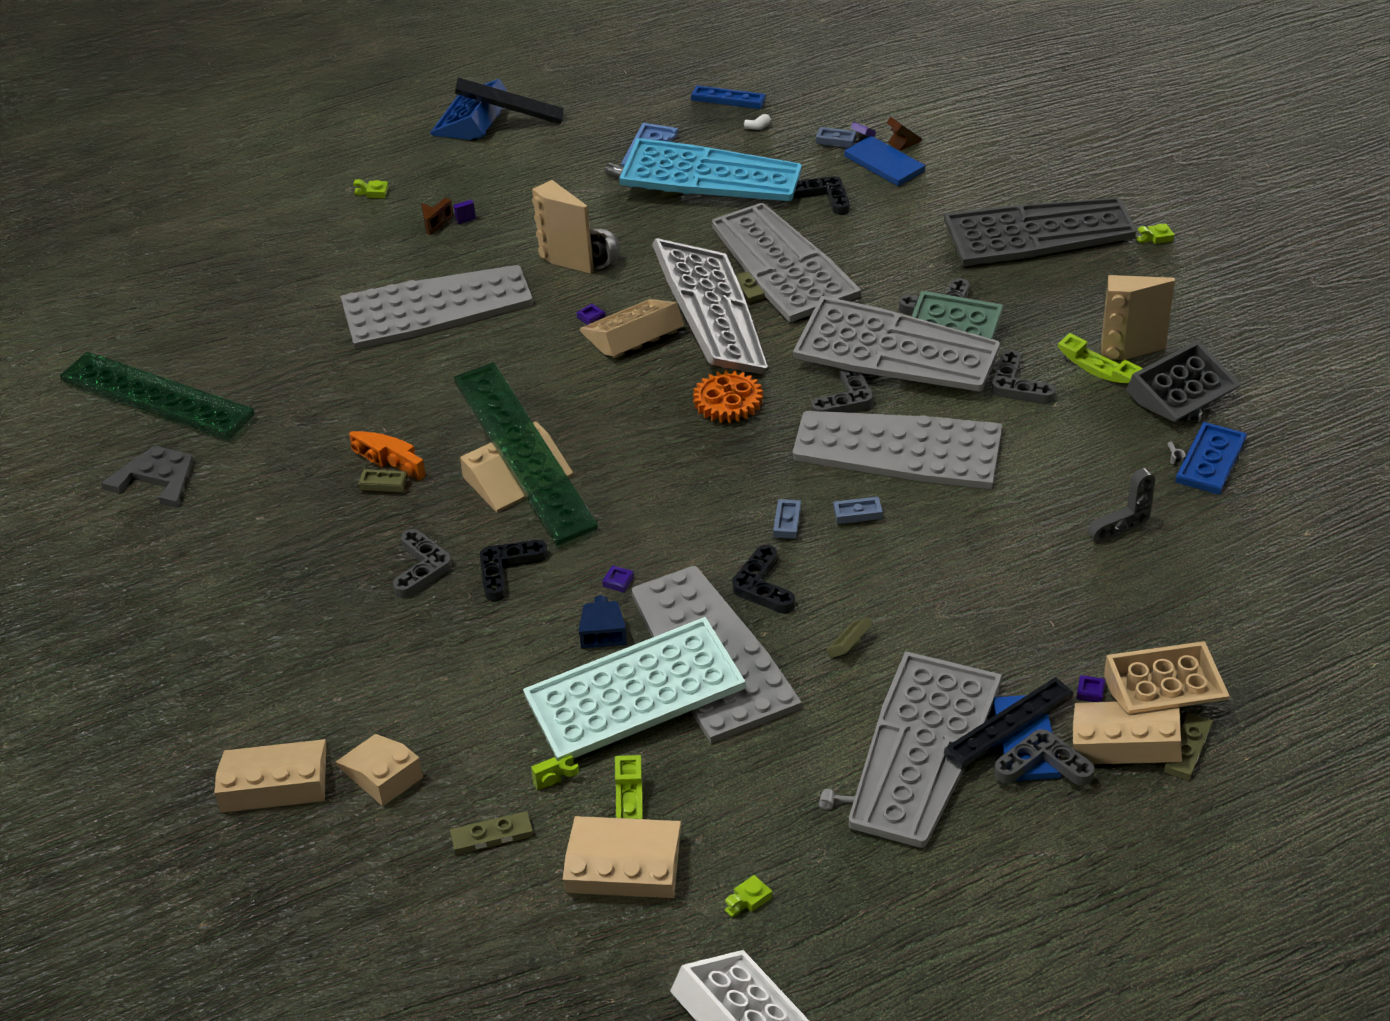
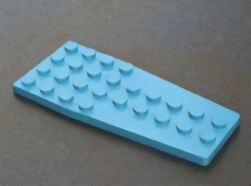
(708, 171)

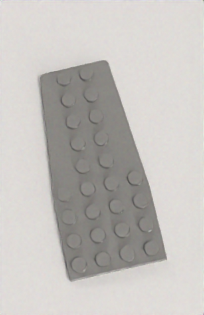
(782, 261)
(433, 304)
(712, 305)
(894, 346)
(902, 446)
(689, 597)
(905, 770)

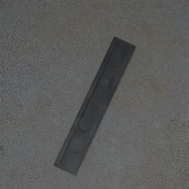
(509, 100)
(1008, 723)

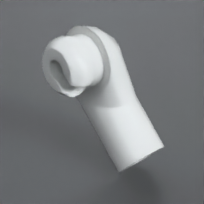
(759, 123)

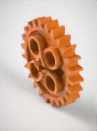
(728, 396)

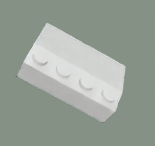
(732, 990)

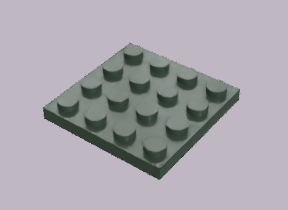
(959, 313)

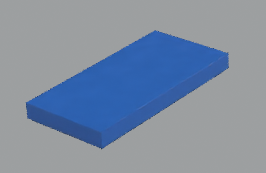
(884, 160)
(1211, 458)
(1042, 769)

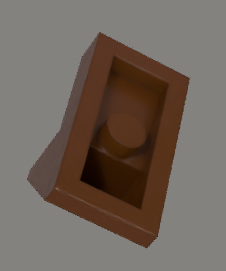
(902, 136)
(437, 215)

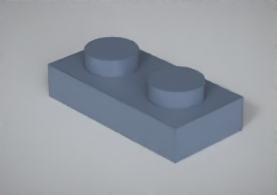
(836, 137)
(857, 510)
(787, 519)

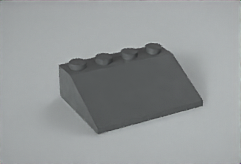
(1181, 382)

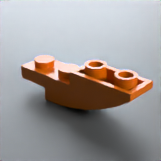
(386, 449)

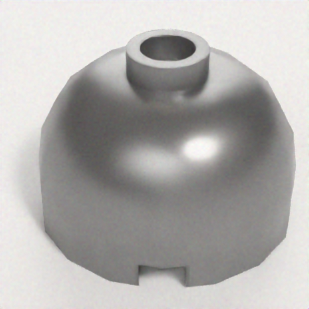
(604, 248)

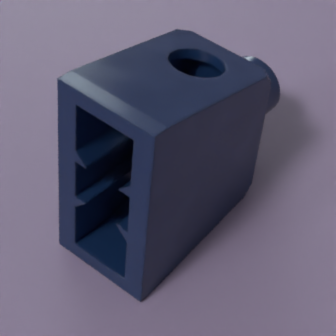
(602, 624)

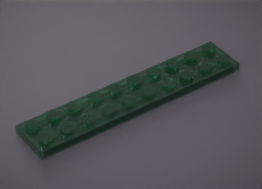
(157, 395)
(525, 453)

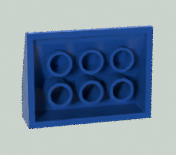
(468, 117)

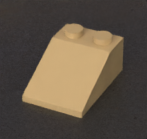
(382, 768)

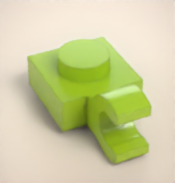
(373, 189)
(1157, 233)
(550, 771)
(748, 894)

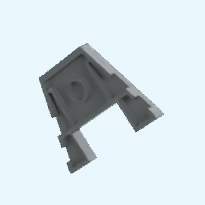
(158, 467)

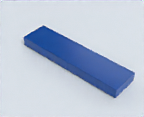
(728, 97)

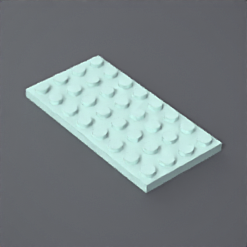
(633, 689)

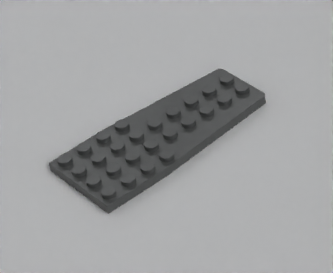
(1036, 229)

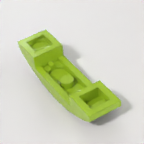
(1094, 363)
(629, 787)

